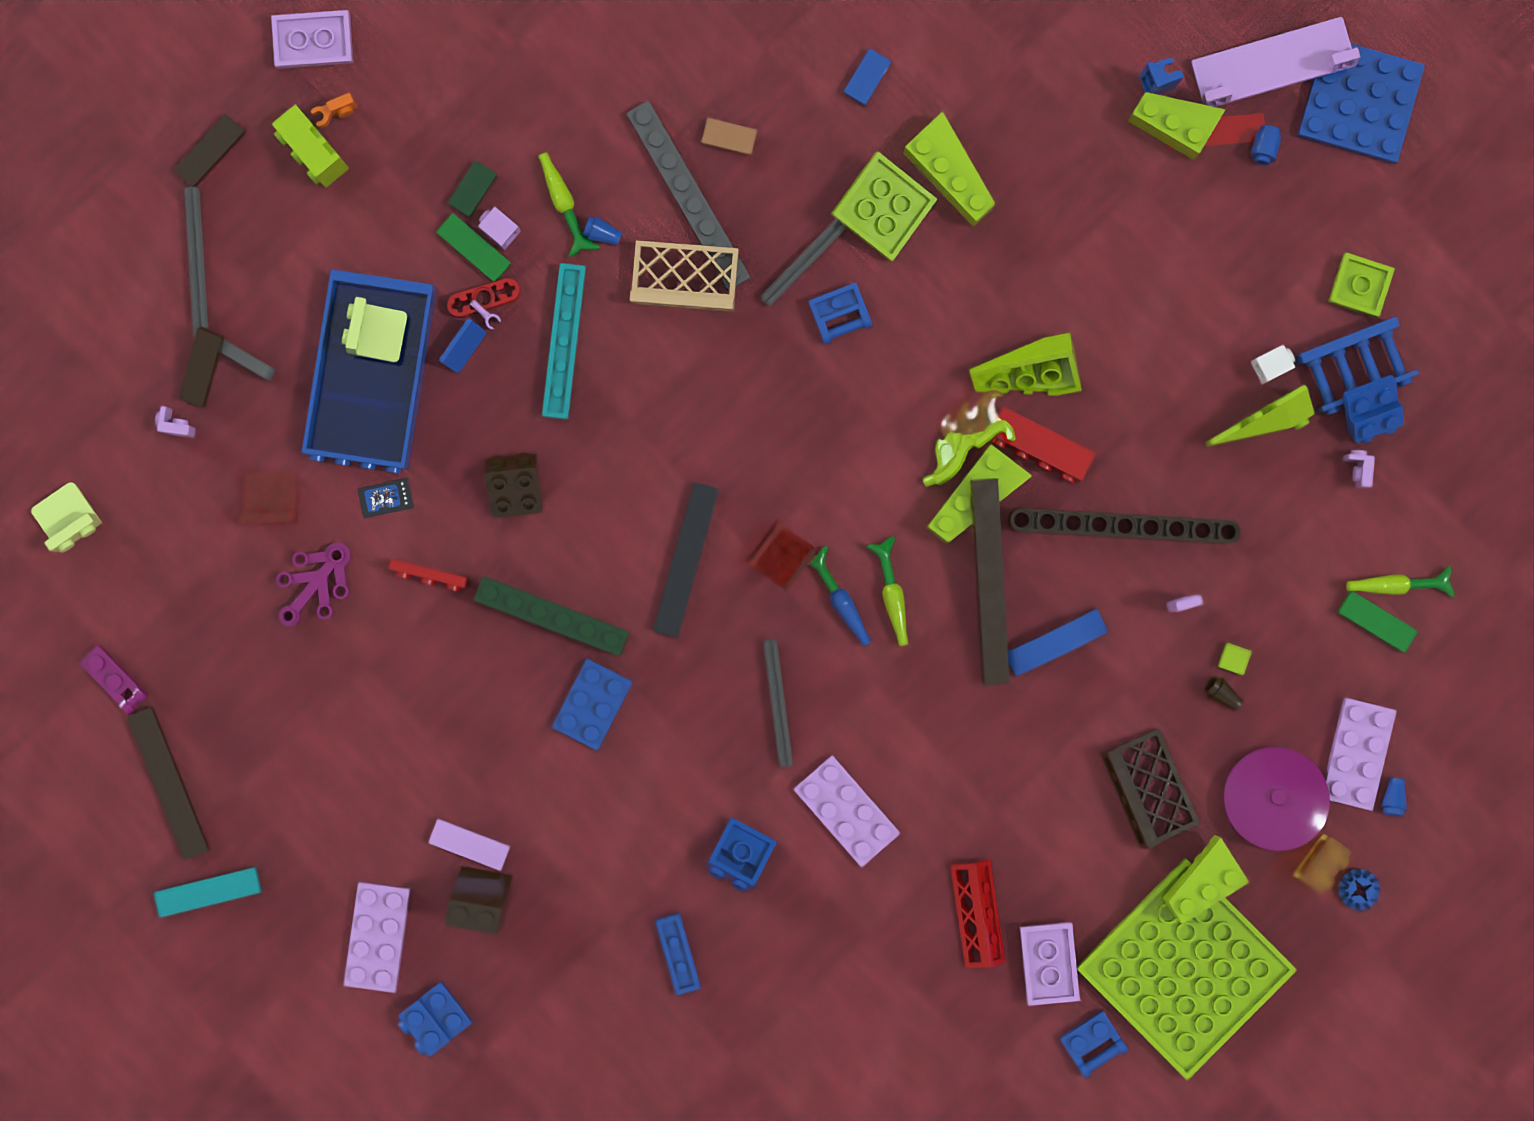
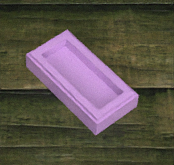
(1184, 603)

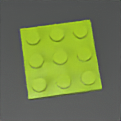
(884, 206)

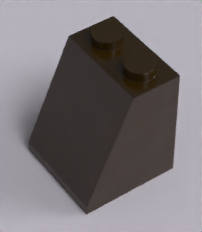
(479, 900)

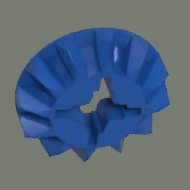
(1348, 886)

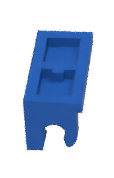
(1156, 80)

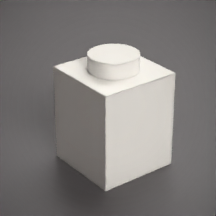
(1273, 363)

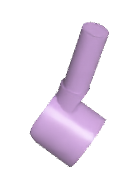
(484, 313)

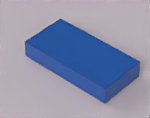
(867, 77)

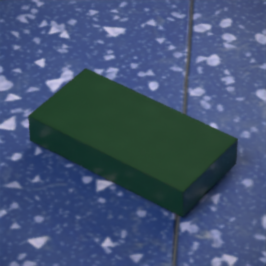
(472, 189)

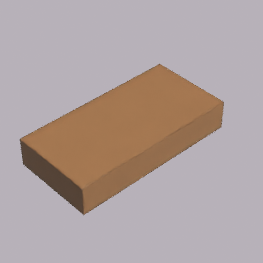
(729, 137)

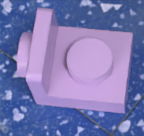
(177, 427)
(1364, 470)

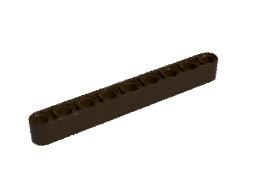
(1135, 522)

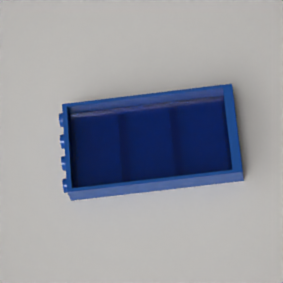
(361, 404)

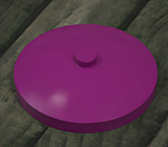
(1276, 799)

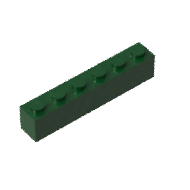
(552, 616)

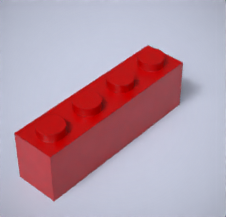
(1045, 447)

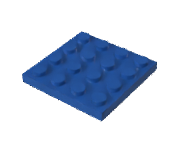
(1364, 105)

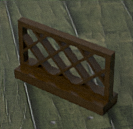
(1129, 796)

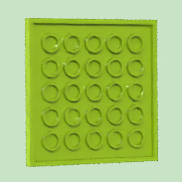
(1185, 981)

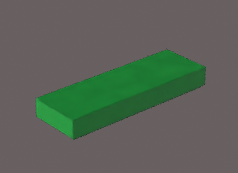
(473, 248)
(1377, 621)

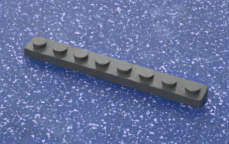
(684, 187)

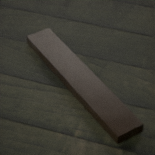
(168, 783)

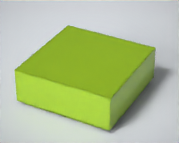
(1234, 659)

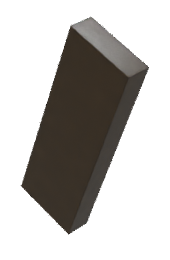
(209, 151)
(201, 367)

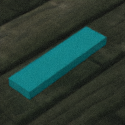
(207, 892)

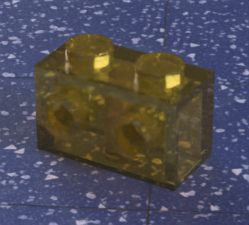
(1323, 864)

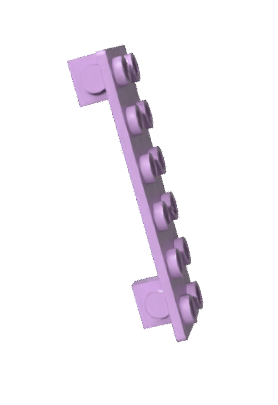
(1274, 62)

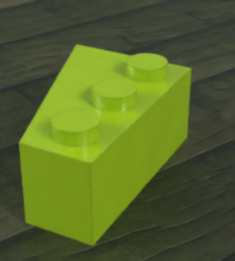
(1176, 122)
(309, 147)
(1205, 882)

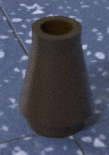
(1222, 693)

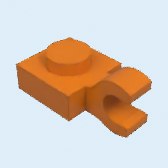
(340, 106)

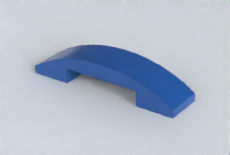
(1056, 642)

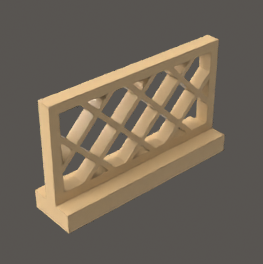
(688, 298)

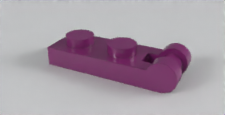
(113, 678)

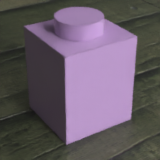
(498, 227)

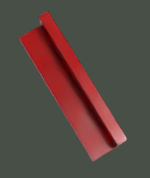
(983, 914)

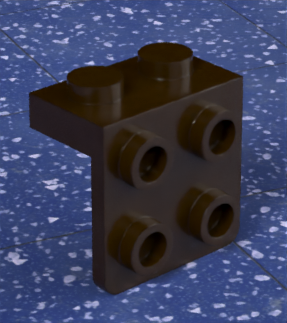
(513, 485)

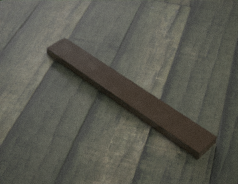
(990, 581)

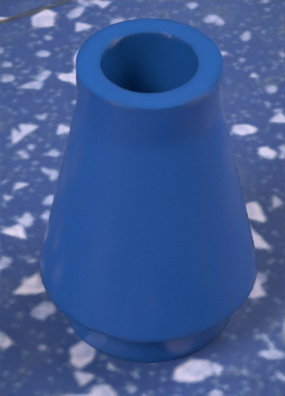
(601, 231)
(1395, 798)

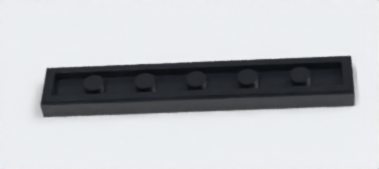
(686, 559)

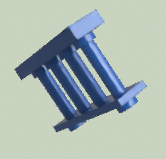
(1337, 350)

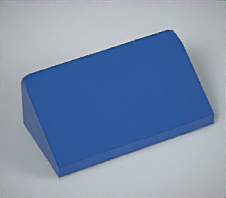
(462, 346)

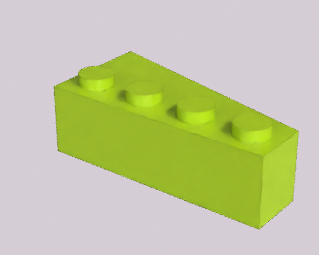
(947, 166)
(957, 510)

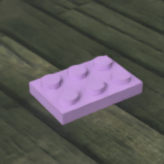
(312, 39)
(1049, 963)

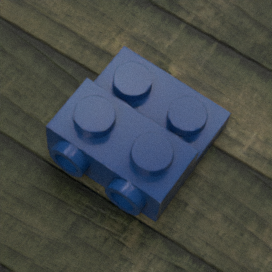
(1373, 410)
(740, 855)
(434, 1019)

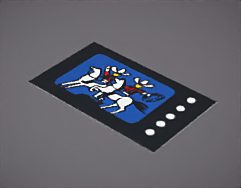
(385, 498)

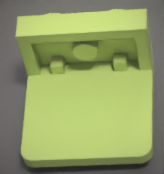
(374, 331)
(65, 517)

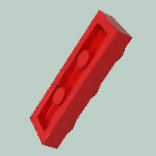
(429, 575)

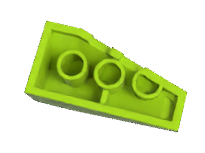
(1039, 367)
(1282, 414)

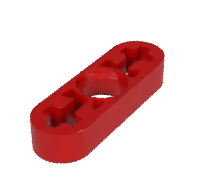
(500, 286)

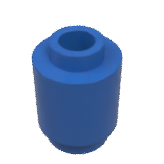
(1266, 145)

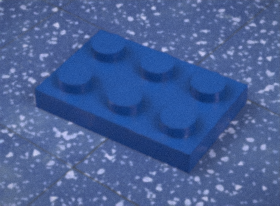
(592, 704)

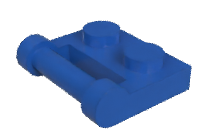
(838, 304)
(1089, 1036)

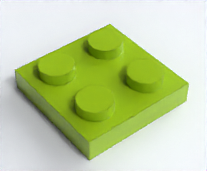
(1361, 285)

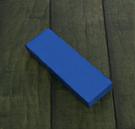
(678, 954)

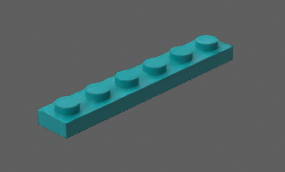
(564, 341)

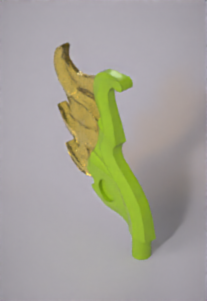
(968, 430)

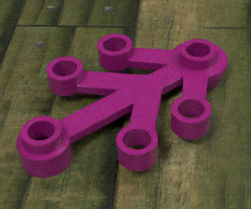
(317, 581)

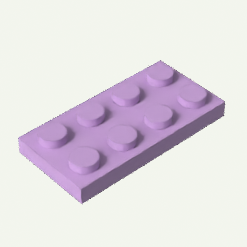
(1358, 753)
(846, 811)
(377, 937)

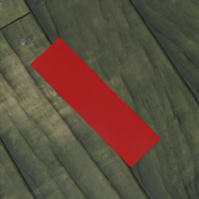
(1235, 129)

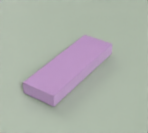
(469, 844)

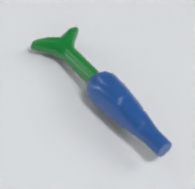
(840, 599)

